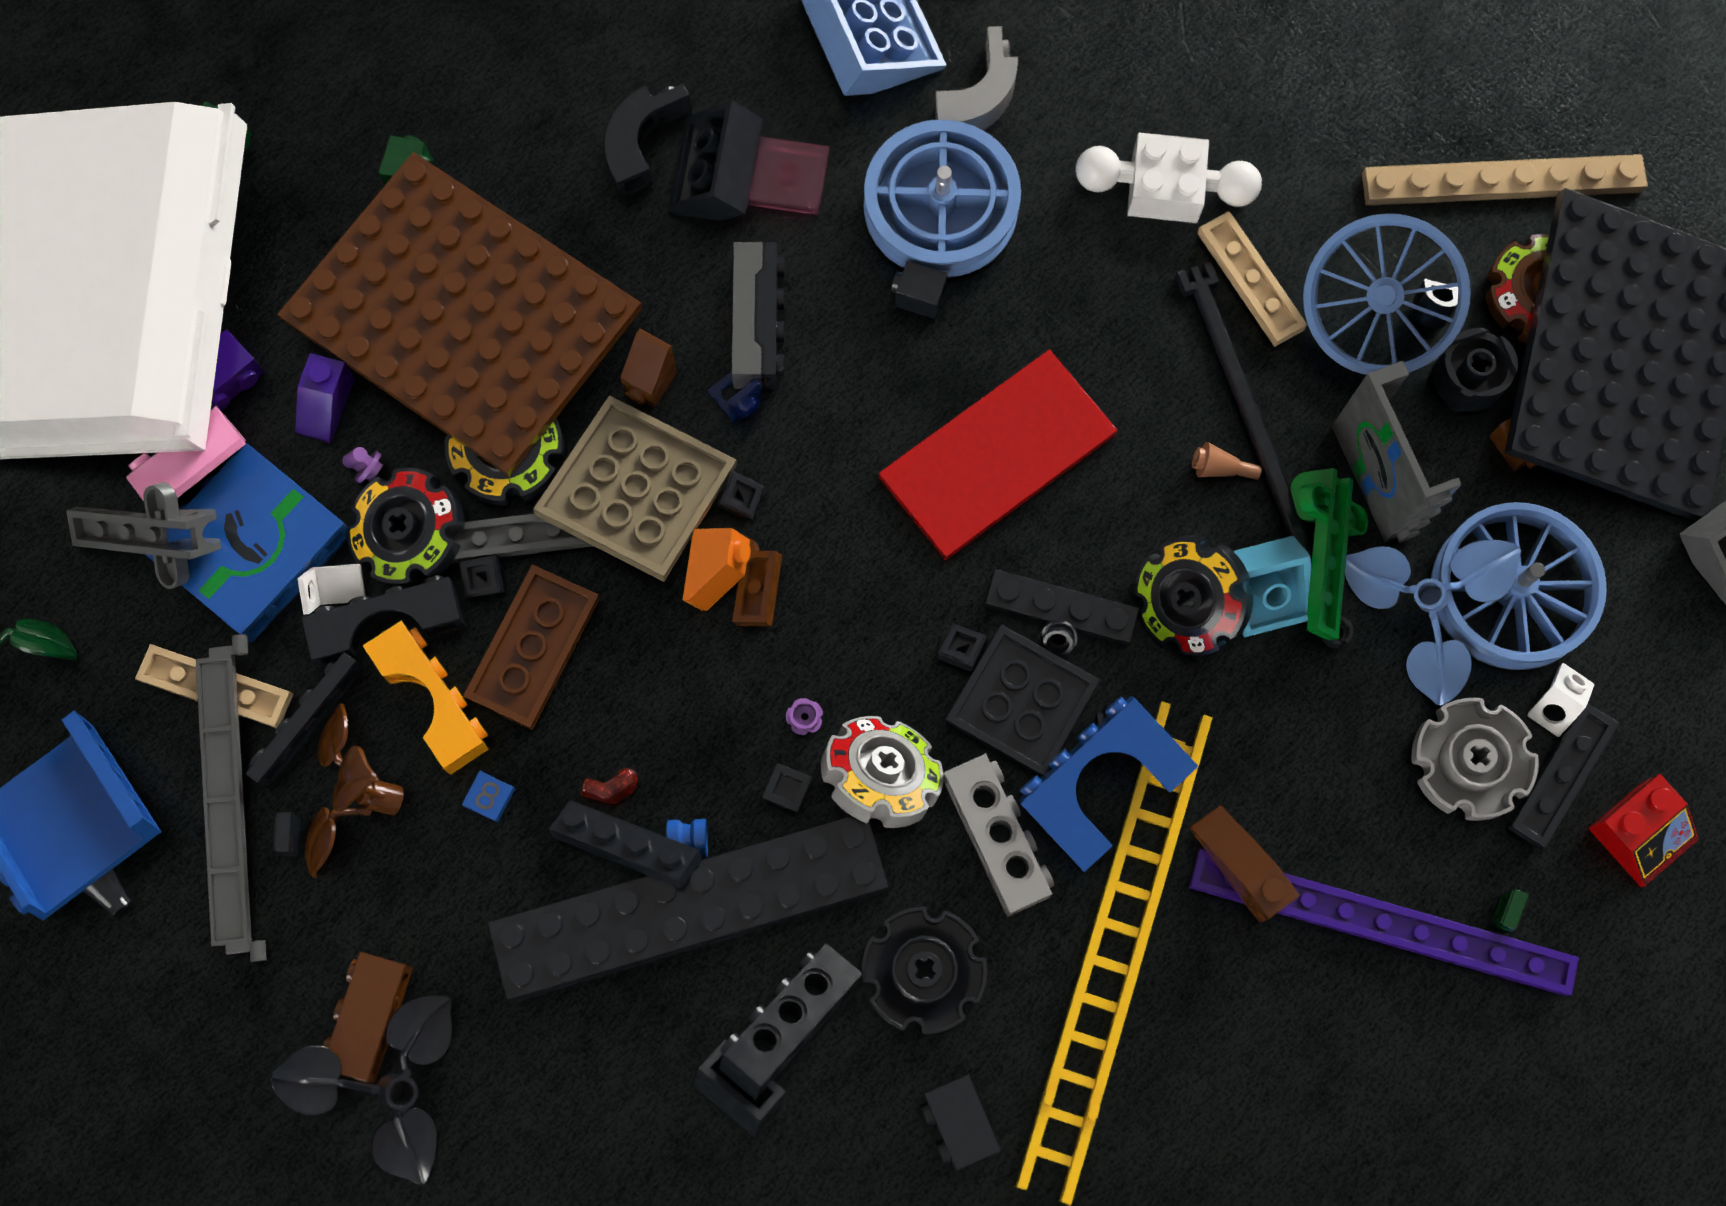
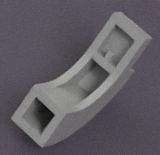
(991, 96)

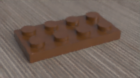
(532, 647)

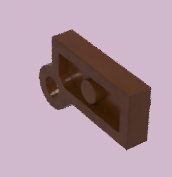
(758, 588)

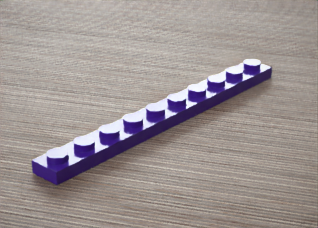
(1410, 930)

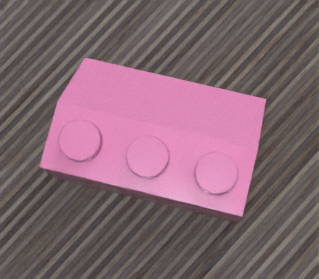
(188, 467)

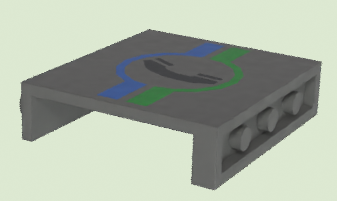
(1384, 460)

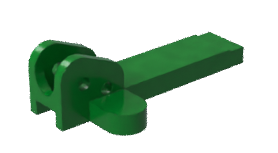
(1328, 504)

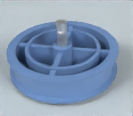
(942, 197)

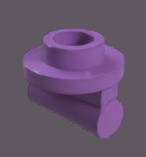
(365, 465)

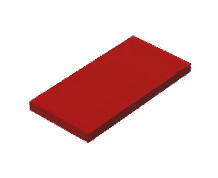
(997, 454)

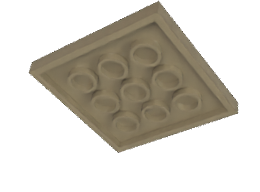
(635, 488)

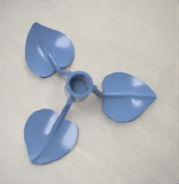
(1484, 569)

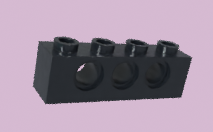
(757, 1069)

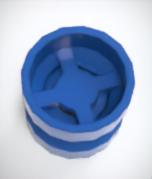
(691, 834)

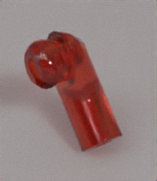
(613, 790)

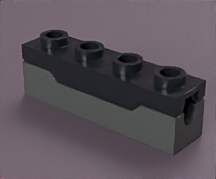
(756, 314)

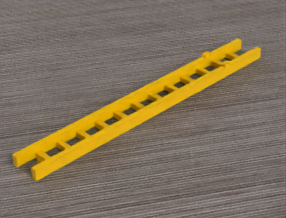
(1129, 971)

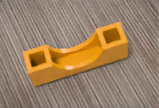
(451, 735)

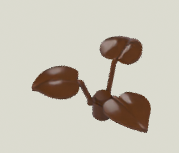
(354, 782)

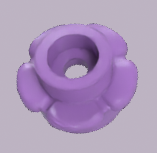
(800, 707)

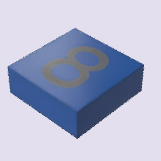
(488, 796)

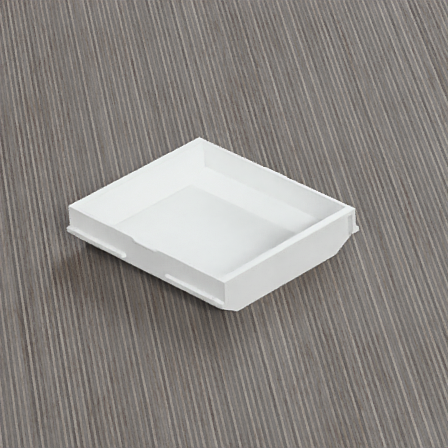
(114, 276)

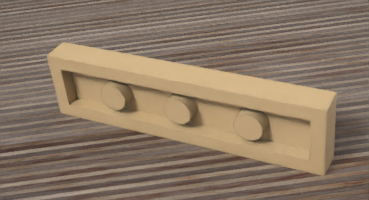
(1252, 279)
(178, 675)

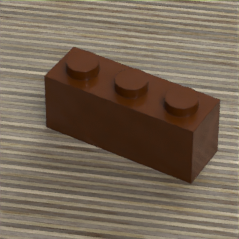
(363, 1015)

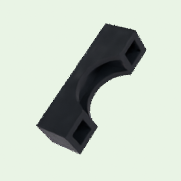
(341, 629)

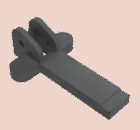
(147, 532)

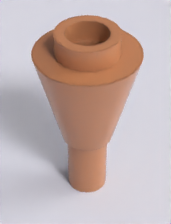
(1215, 462)

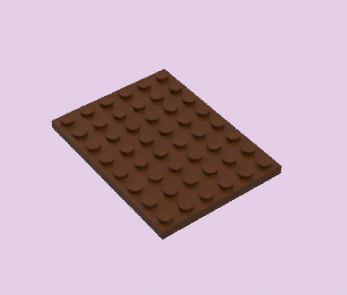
(461, 313)

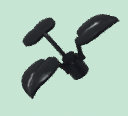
(399, 1146)

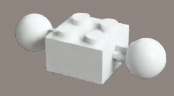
(1168, 177)

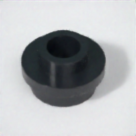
(1055, 645)

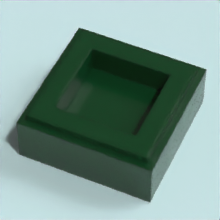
(1508, 911)

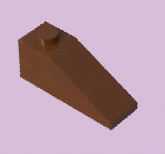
(1244, 864)

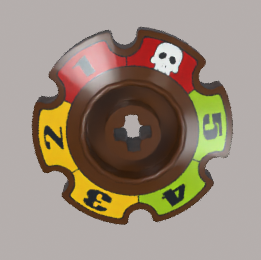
(1516, 284)

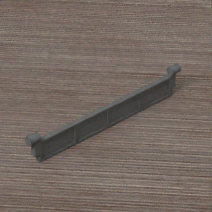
(224, 801)

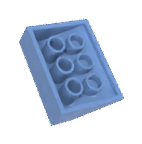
(874, 42)

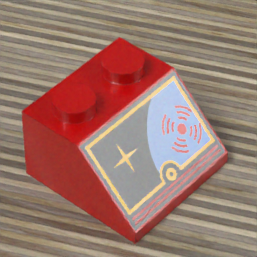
(1647, 829)

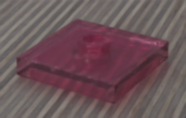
(789, 175)

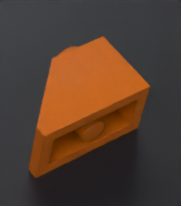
(714, 565)

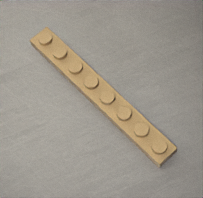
(1503, 179)

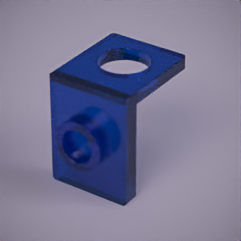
(742, 403)

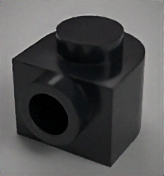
(1444, 304)

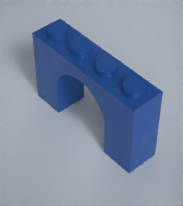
(1125, 730)

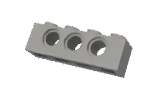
(1013, 893)

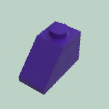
(322, 397)

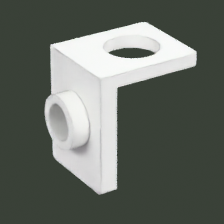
(330, 585)
(1568, 691)

